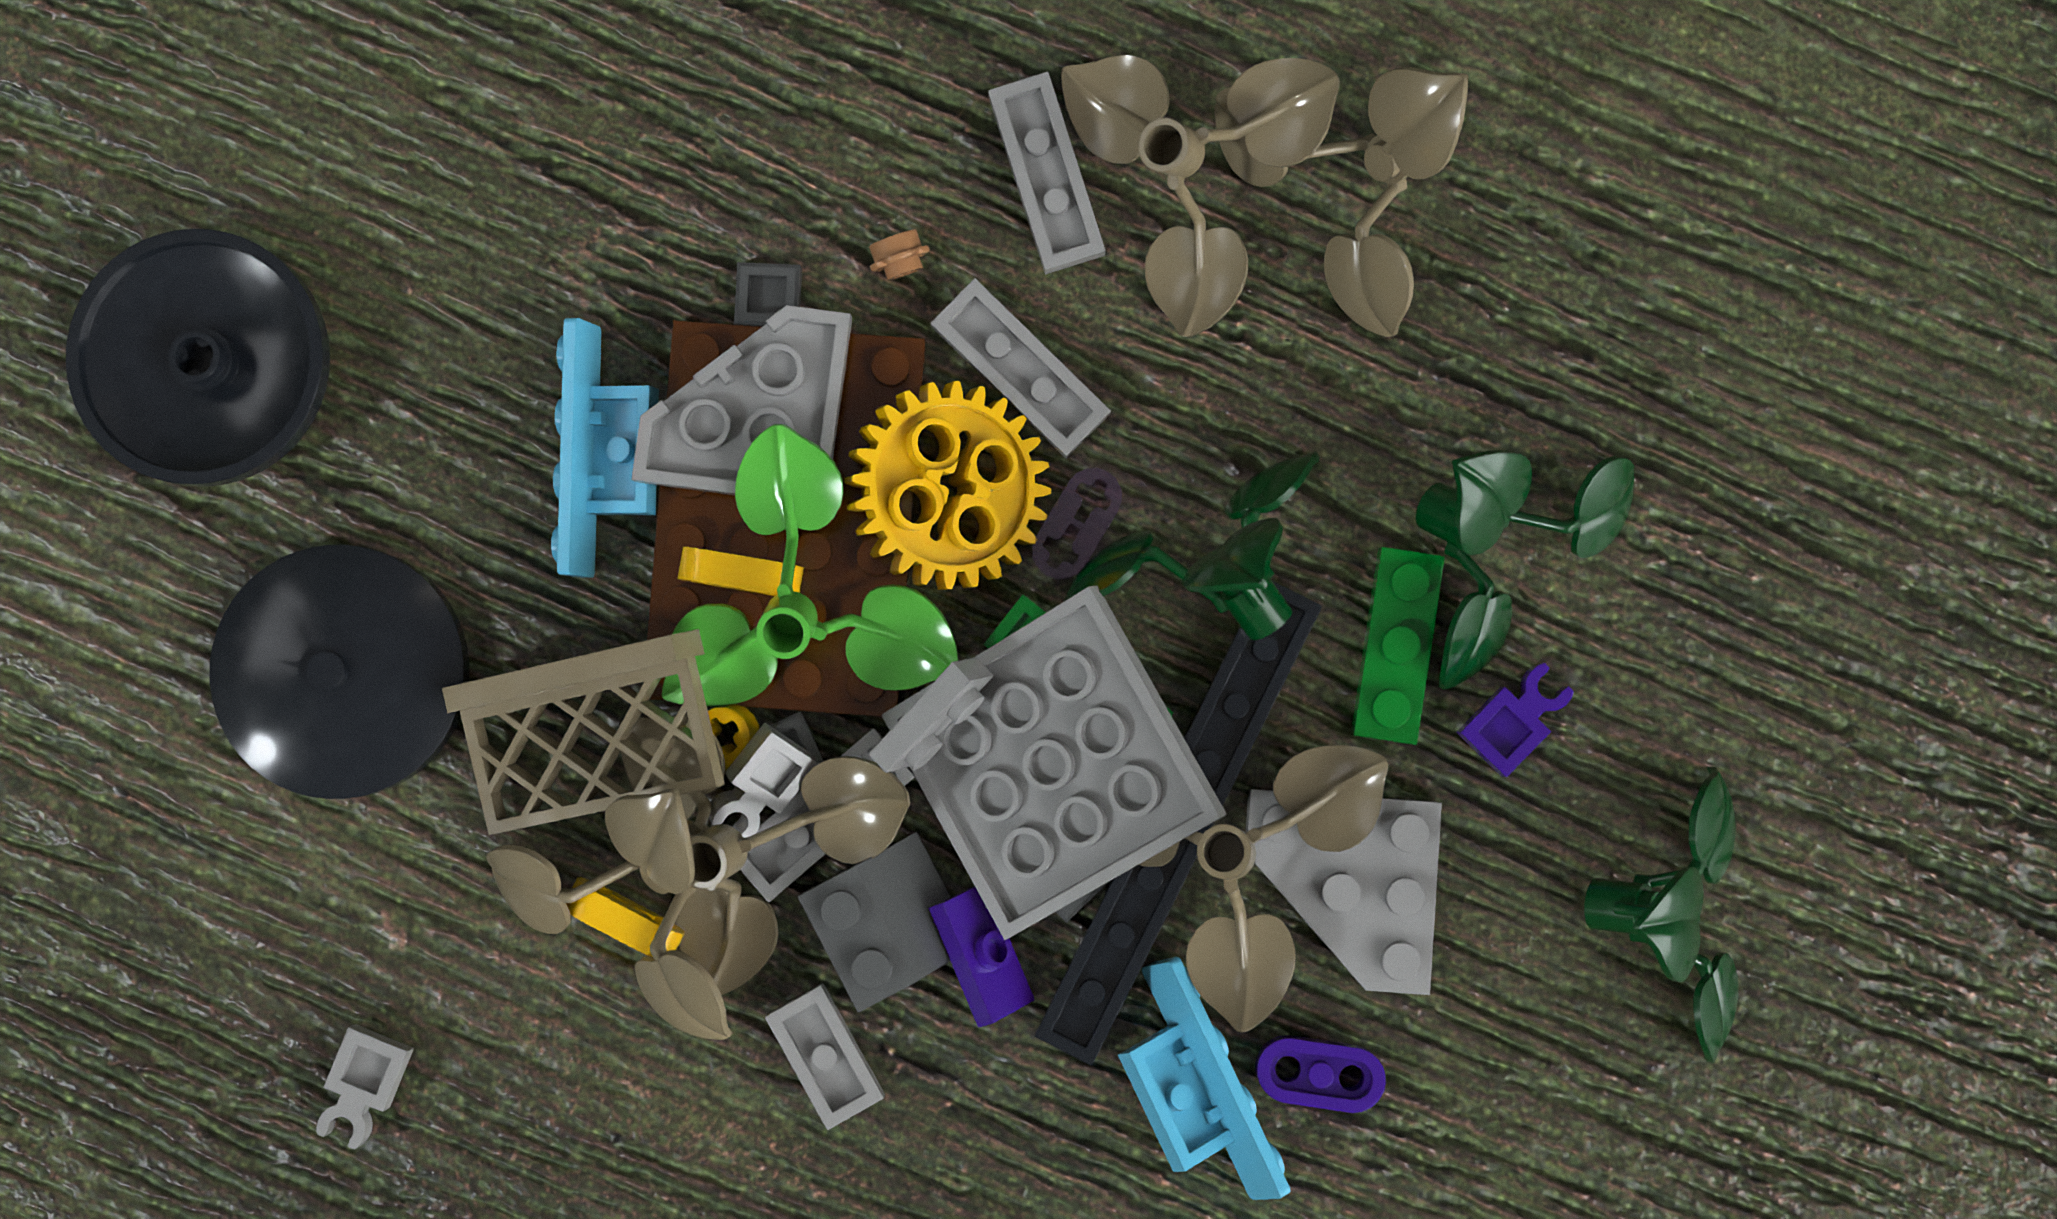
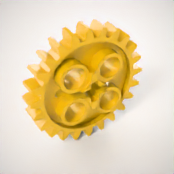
(897, 465)

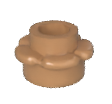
(898, 254)

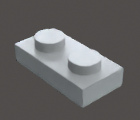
(948, 699)
(825, 1056)

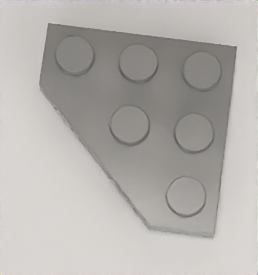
(777, 375)
(1366, 901)

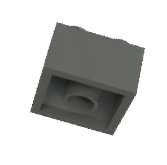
(880, 922)

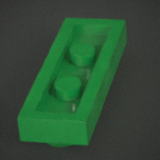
(1397, 645)

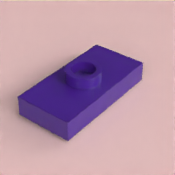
(981, 957)

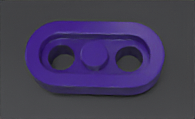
(1318, 1073)

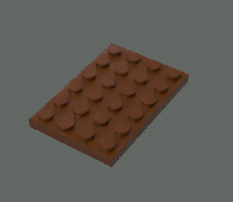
(834, 558)

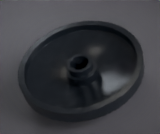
(197, 358)
(337, 671)

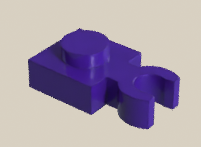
(1509, 726)

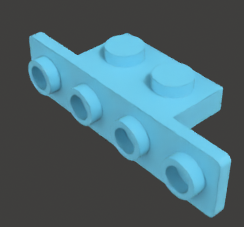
(595, 449)
(1194, 1091)

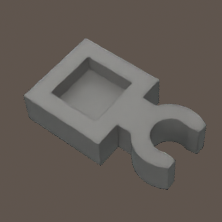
(763, 775)
(365, 1077)

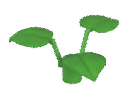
(896, 639)

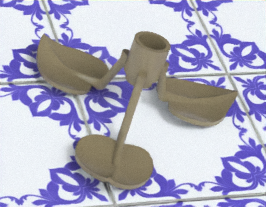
(1120, 117)
(1417, 130)
(653, 838)
(734, 934)
(1249, 963)

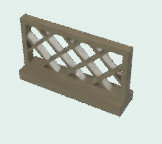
(572, 678)

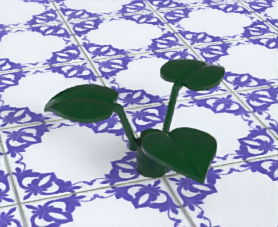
(1471, 519)
(1236, 568)
(1672, 917)

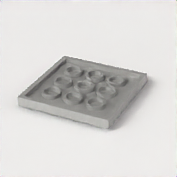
(1062, 767)

